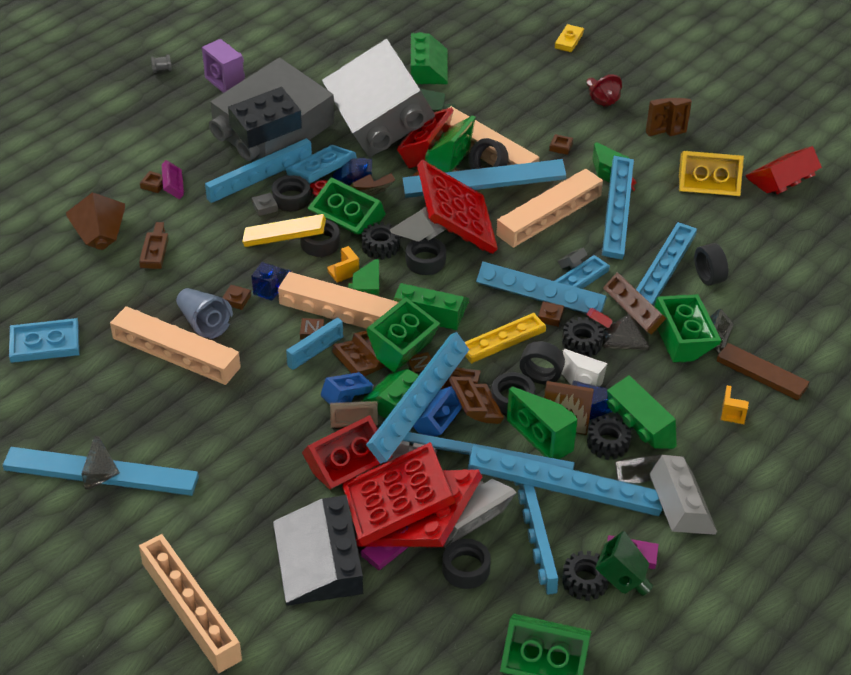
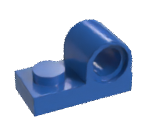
(345, 387)

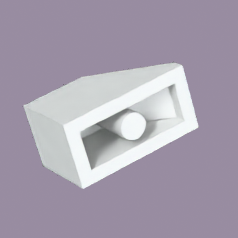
(583, 369)

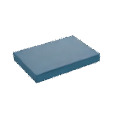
(321, 163)
(44, 340)

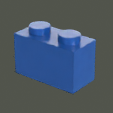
(438, 413)

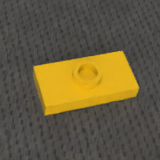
(569, 38)

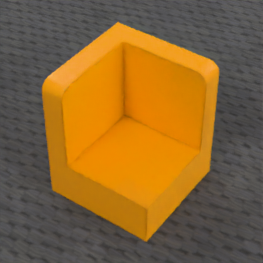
(347, 267)
(733, 409)

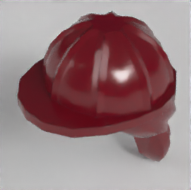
(606, 90)

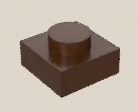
(237, 296)
(551, 313)

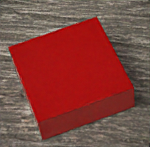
(599, 317)

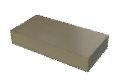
(350, 412)

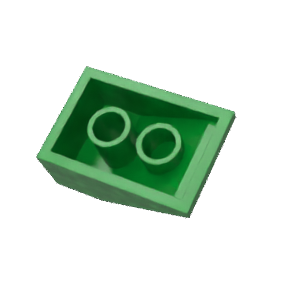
(542, 423)

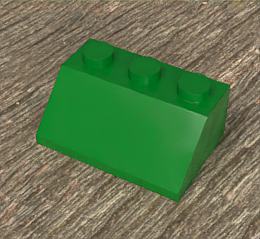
(428, 60)
(452, 146)
(347, 206)
(442, 306)
(687, 327)
(401, 334)
(643, 413)
(544, 648)

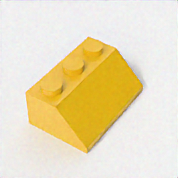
(710, 173)

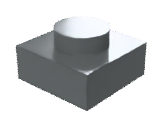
(264, 204)
(573, 259)

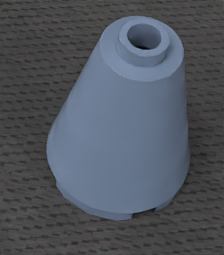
(205, 312)

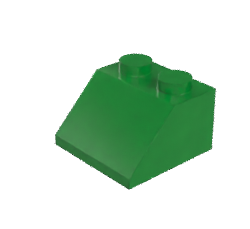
(391, 391)

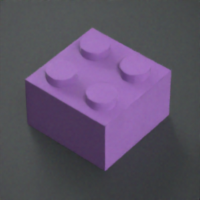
(222, 65)

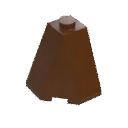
(97, 220)

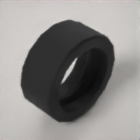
(478, 148)
(291, 183)
(325, 247)
(711, 264)
(426, 266)
(544, 351)
(507, 381)
(462, 579)

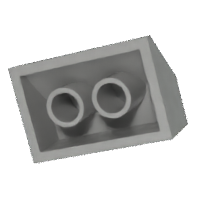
(418, 227)
(681, 496)
(485, 504)

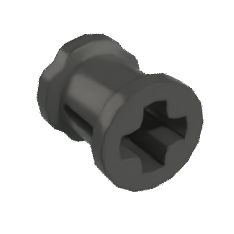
(161, 63)

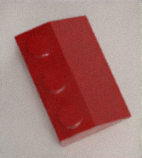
(418, 141)
(786, 171)
(342, 453)

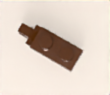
(154, 248)

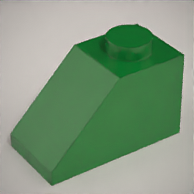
(603, 159)
(367, 279)

